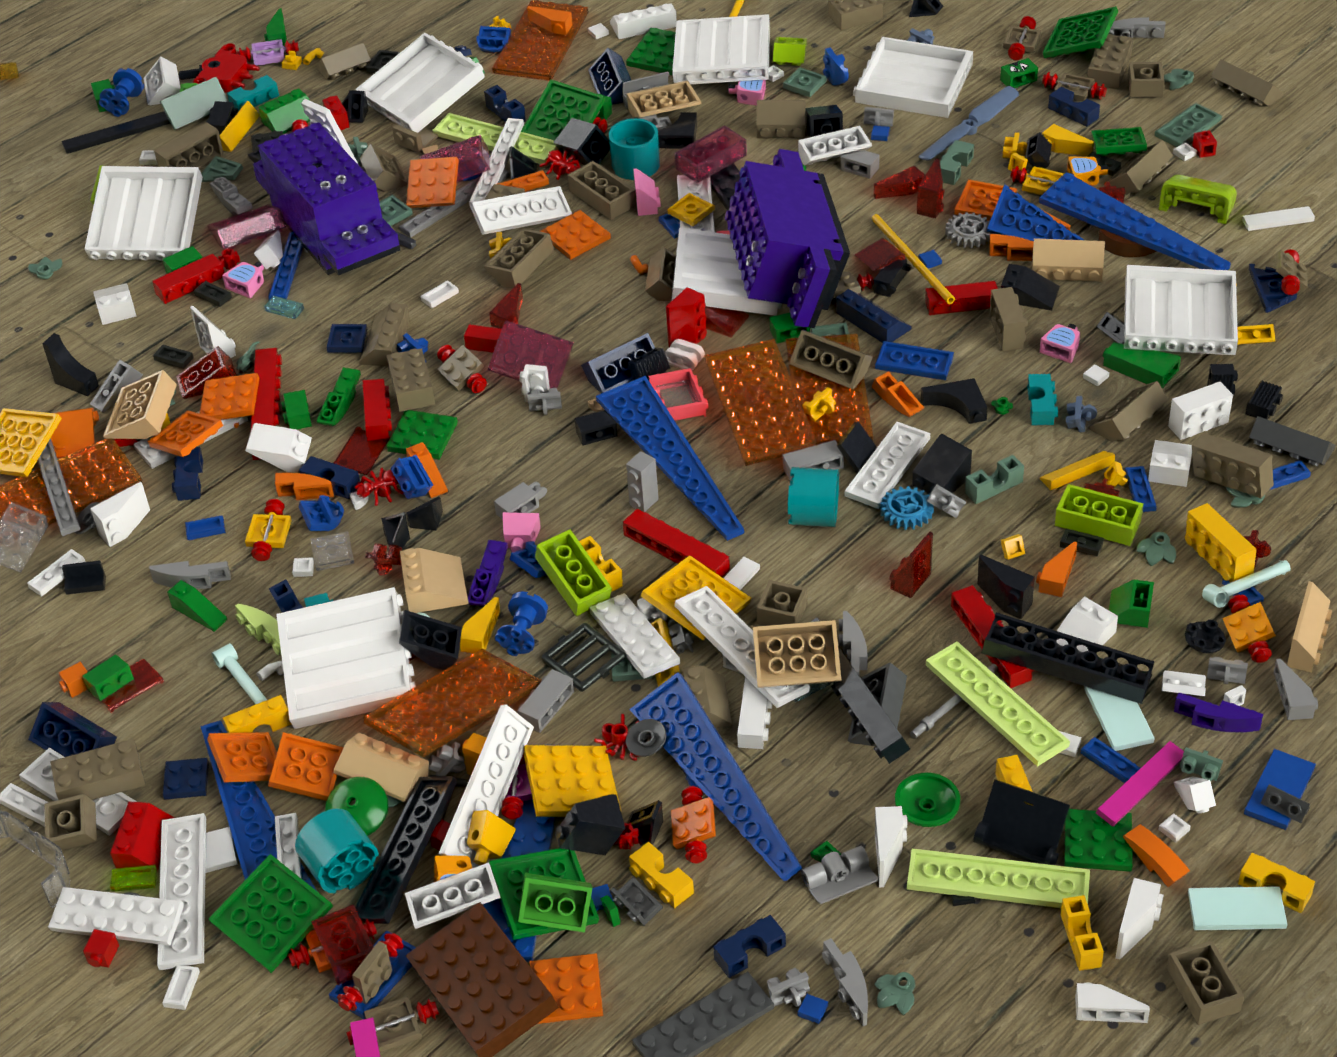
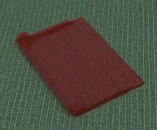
(880, 254)
(360, 453)
(144, 679)

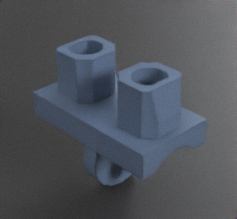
(921, 37)
(1079, 414)

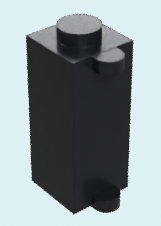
(890, 277)

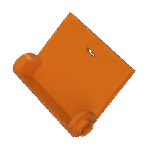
(74, 431)

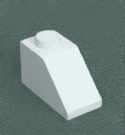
(1196, 793)

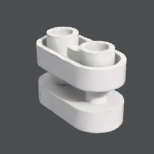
(684, 354)

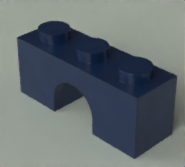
(497, 102)
(1081, 112)
(186, 477)
(342, 478)
(285, 597)
(763, 935)

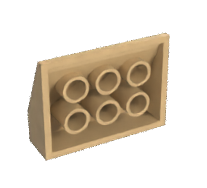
(662, 99)
(141, 408)
(432, 580)
(796, 654)

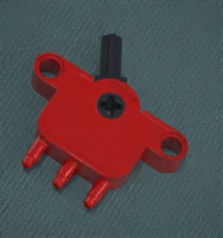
(226, 66)

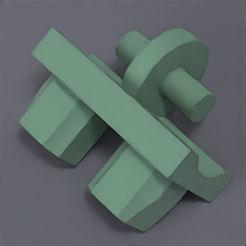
(358, 149)
(1201, 764)

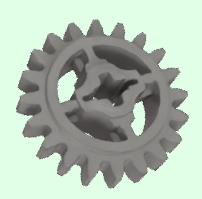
(968, 230)

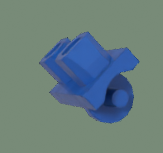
(409, 343)

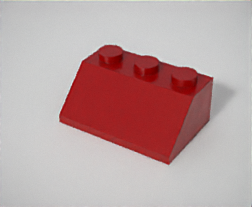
(686, 317)
(139, 836)

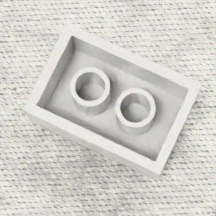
(1200, 410)

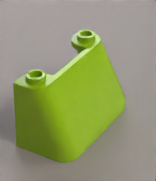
(1199, 191)

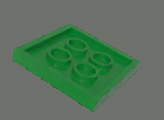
(1119, 141)
(423, 427)
(1095, 843)

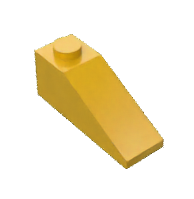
(1068, 142)
(479, 628)

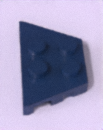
(1269, 288)

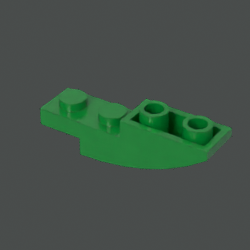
(341, 398)

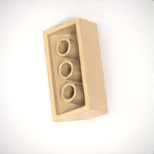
(1068, 259)
(1309, 630)
(385, 764)

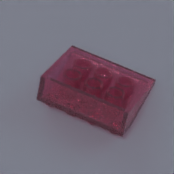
(247, 226)
(524, 346)

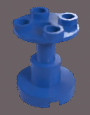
(127, 84)
(526, 612)

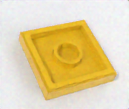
(691, 209)

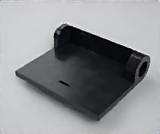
(1020, 828)

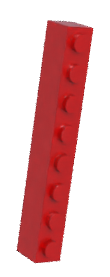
(268, 395)

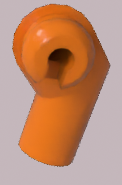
(641, 269)

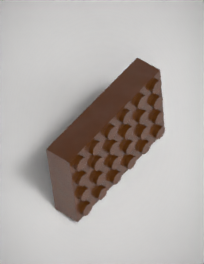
(482, 982)

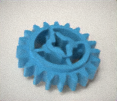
(906, 508)

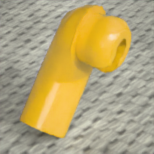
(311, 55)

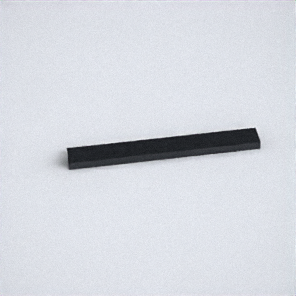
(115, 132)

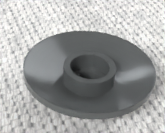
(86, 519)
(642, 732)

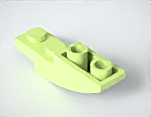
(259, 625)

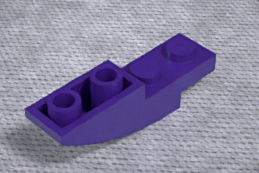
(489, 573)
(1225, 718)

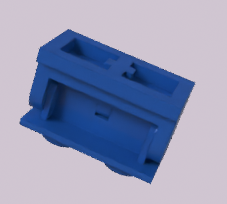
(411, 477)

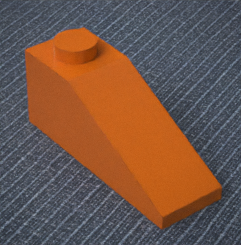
(550, 19)
(430, 467)
(1057, 571)

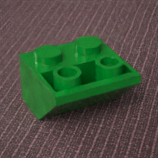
(1132, 602)

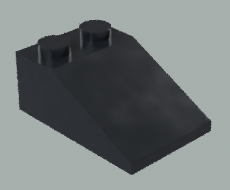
(1031, 287)
(1006, 586)
(430, 639)

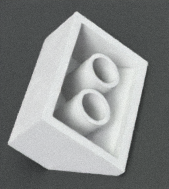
(161, 81)

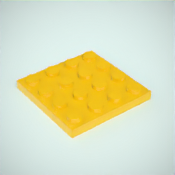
(23, 439)
(685, 579)
(567, 776)

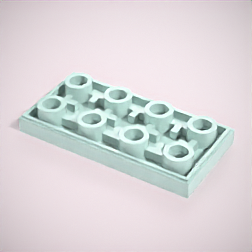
(1120, 720)
(1237, 908)

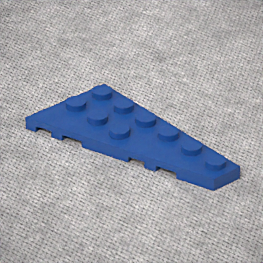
(1023, 219)

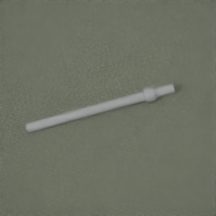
(928, 722)

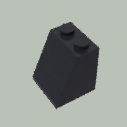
(823, 120)
(583, 141)
(943, 464)
(591, 826)

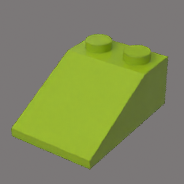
(789, 50)

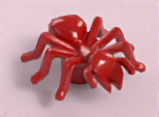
(560, 163)
(381, 486)
(615, 736)

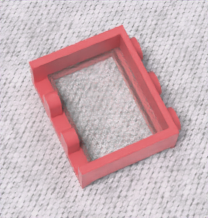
(680, 393)

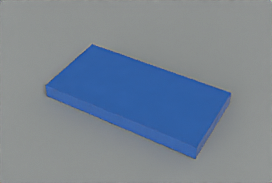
(914, 360)
(1286, 774)
(400, 966)

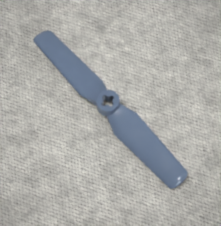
(977, 117)

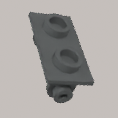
(683, 640)
(1285, 803)

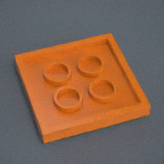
(432, 182)
(979, 198)
(576, 234)
(230, 396)
(185, 433)
(243, 755)
(305, 766)
(573, 984)

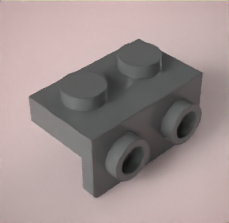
(637, 900)

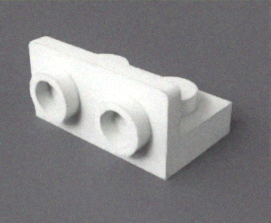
(534, 378)
(1183, 683)

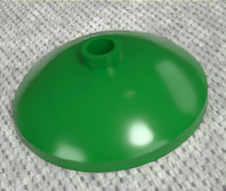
(930, 792)
(370, 803)

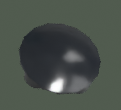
(1205, 636)

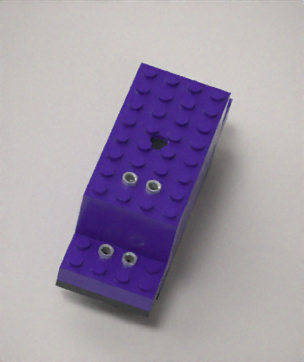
(325, 199)
(787, 236)

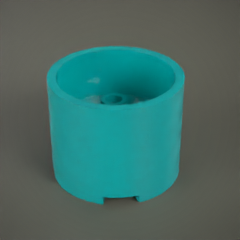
(634, 146)
(813, 497)
(336, 850)

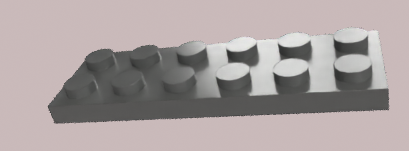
(706, 1020)

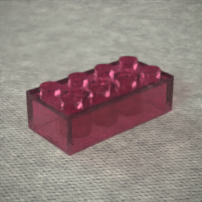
(710, 154)
(472, 156)

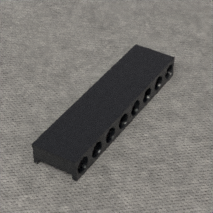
(1067, 661)

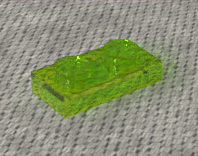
(133, 878)

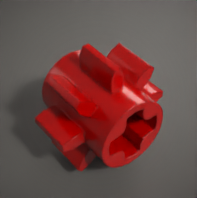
(229, 258)
(628, 837)

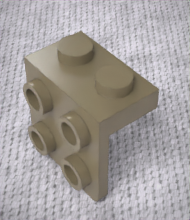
(411, 139)

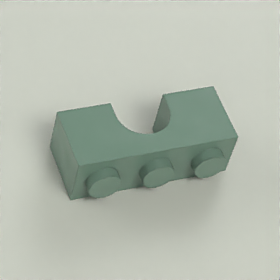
(958, 154)
(1007, 475)

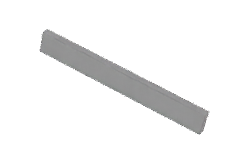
(436, 213)
(57, 490)

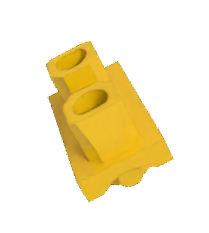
(1012, 146)
(497, 243)
(821, 404)

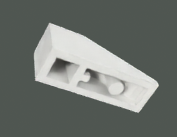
(270, 251)
(1101, 1003)

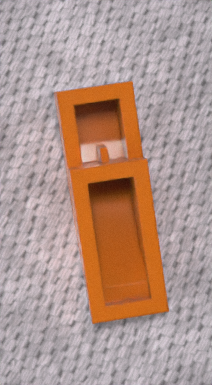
(1013, 247)
(896, 394)
(302, 486)
(1156, 855)

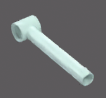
(1220, 595)
(227, 657)

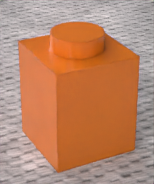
(72, 679)

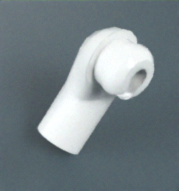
(269, 669)

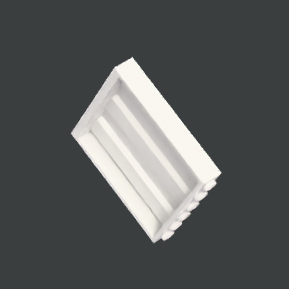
(722, 49)
(913, 77)
(421, 82)
(143, 212)
(710, 266)
(1180, 310)
(343, 657)

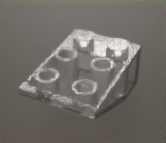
(19, 535)

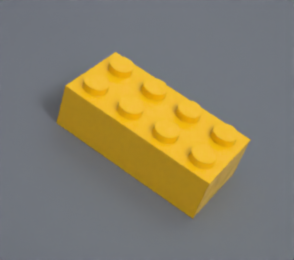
(1219, 543)

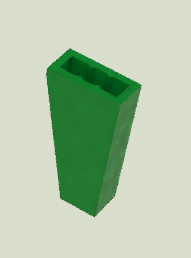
(1142, 365)

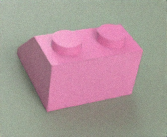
(646, 194)

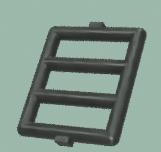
(594, 637)

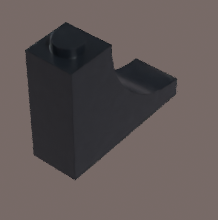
(680, 133)
(66, 369)
(960, 396)

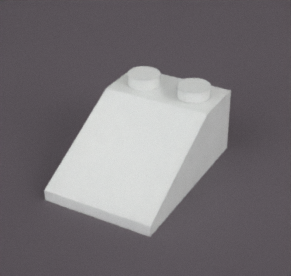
(114, 303)
(210, 335)
(279, 446)
(1170, 463)
(120, 514)
(1088, 622)
(889, 839)
(1140, 912)

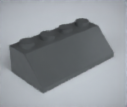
(1292, 441)
(888, 688)

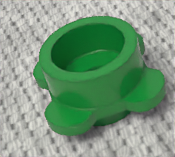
(1002, 405)

